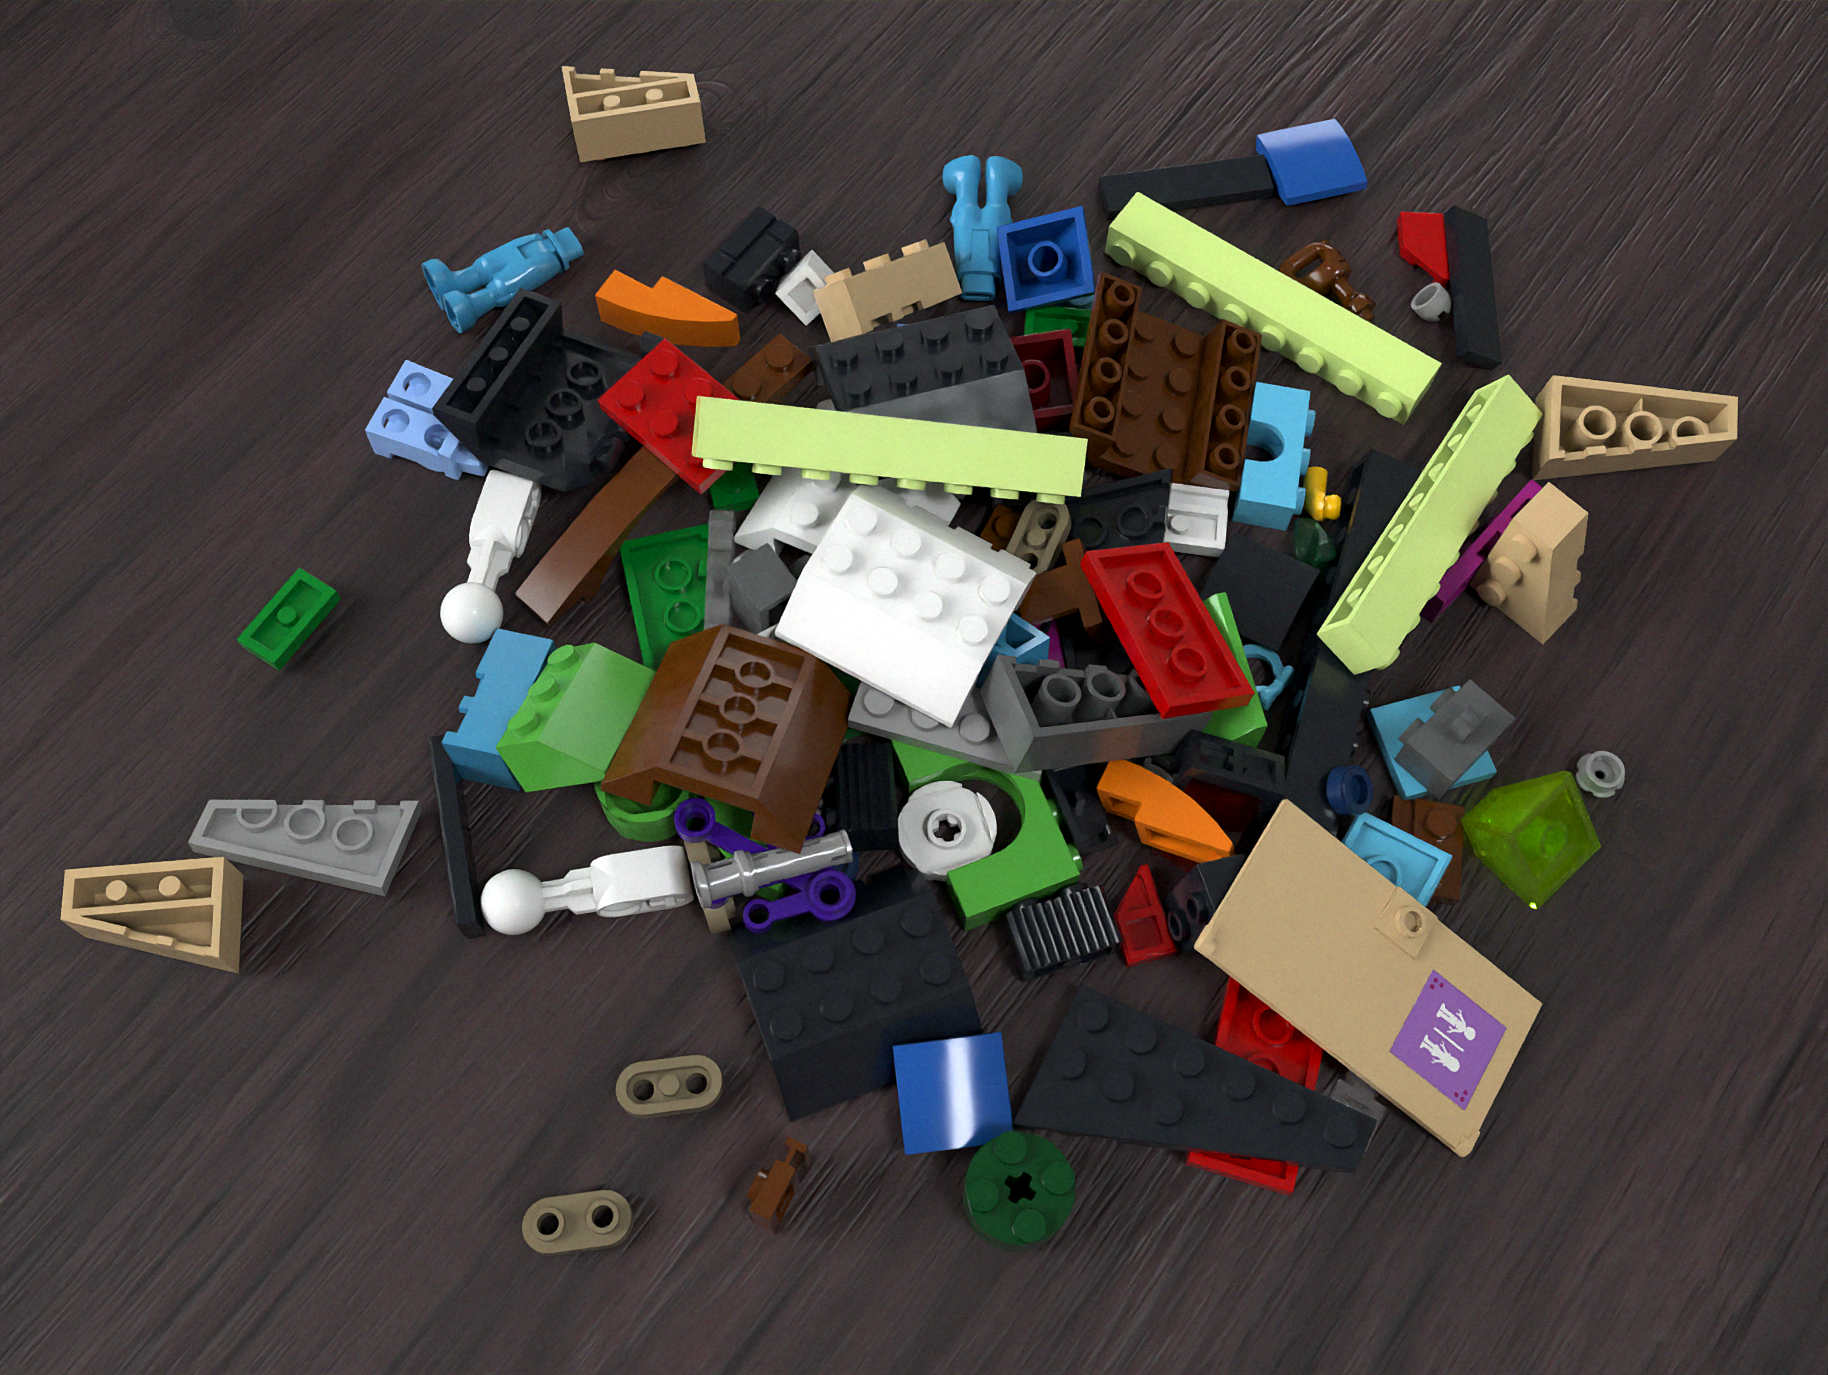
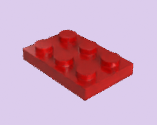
(659, 409)

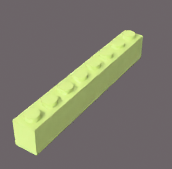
(1288, 315)
(887, 447)
(1430, 528)

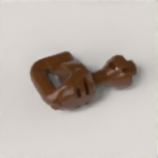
(1329, 277)

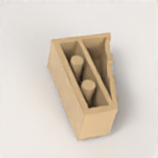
(632, 113)
(886, 290)
(1535, 564)
(161, 908)

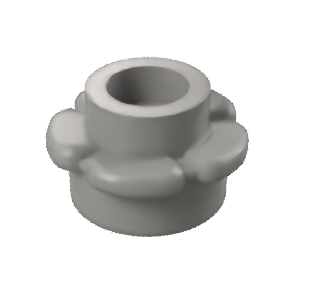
(1608, 765)

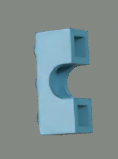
(1271, 489)

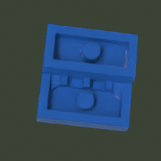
(1311, 162)
(952, 1092)

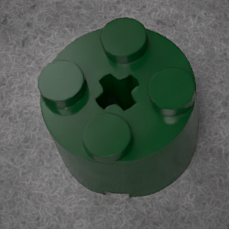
(1049, 1185)

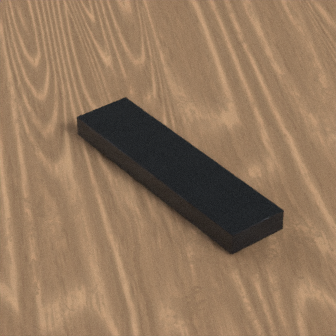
(1189, 185)
(1472, 288)
(457, 842)

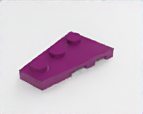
(1474, 554)

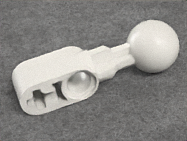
(495, 537)
(611, 887)

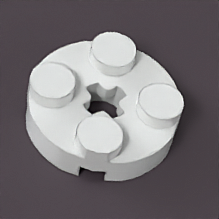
(960, 808)

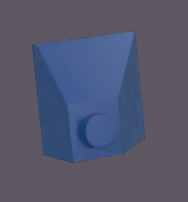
(1046, 260)

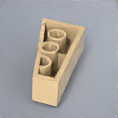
(1626, 427)

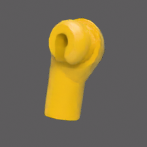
(1316, 501)

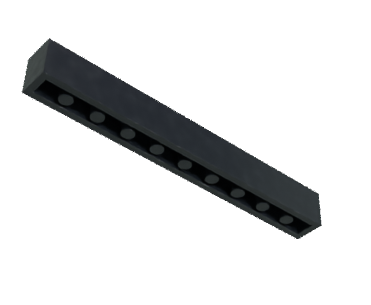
(1325, 694)

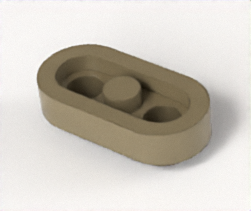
(1038, 544)
(716, 918)
(670, 1085)
(577, 1223)

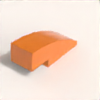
(666, 312)
(1162, 813)

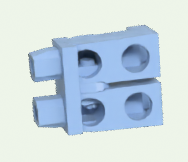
(414, 429)

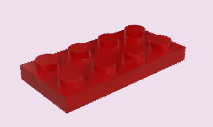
(1166, 630)
(1268, 1040)

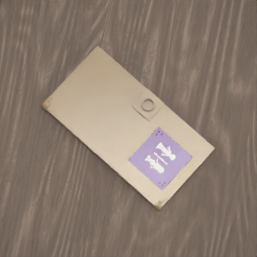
(1370, 977)

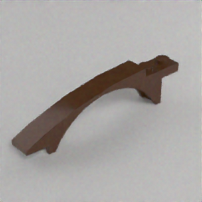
(586, 549)

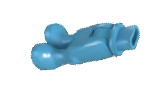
(976, 228)
(515, 265)

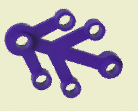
(808, 885)

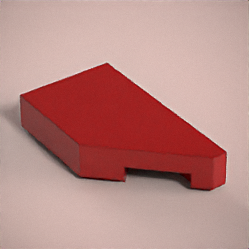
(1424, 243)
(1143, 922)

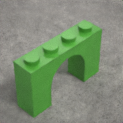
(1030, 867)

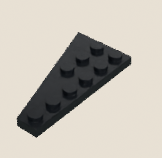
(1107, 518)
(1163, 1088)

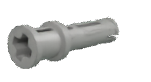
(748, 871)

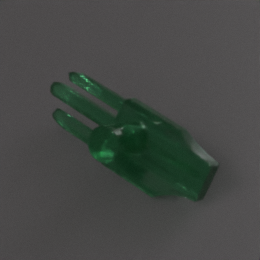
(1313, 548)

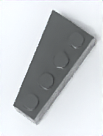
(1077, 716)

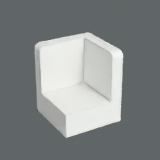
(798, 286)

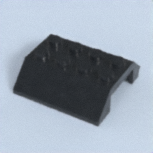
(931, 371)
(534, 394)
(852, 989)

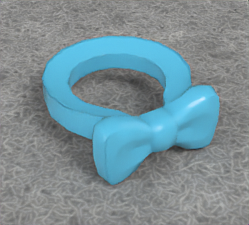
(1283, 675)

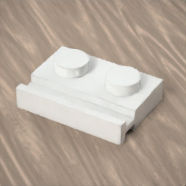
(1197, 520)

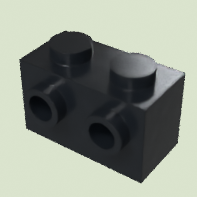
(1198, 898)

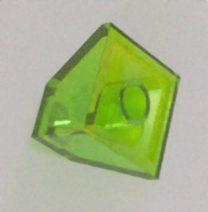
(1533, 834)

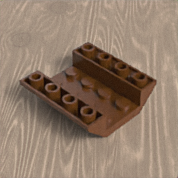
(1163, 393)
(740, 727)

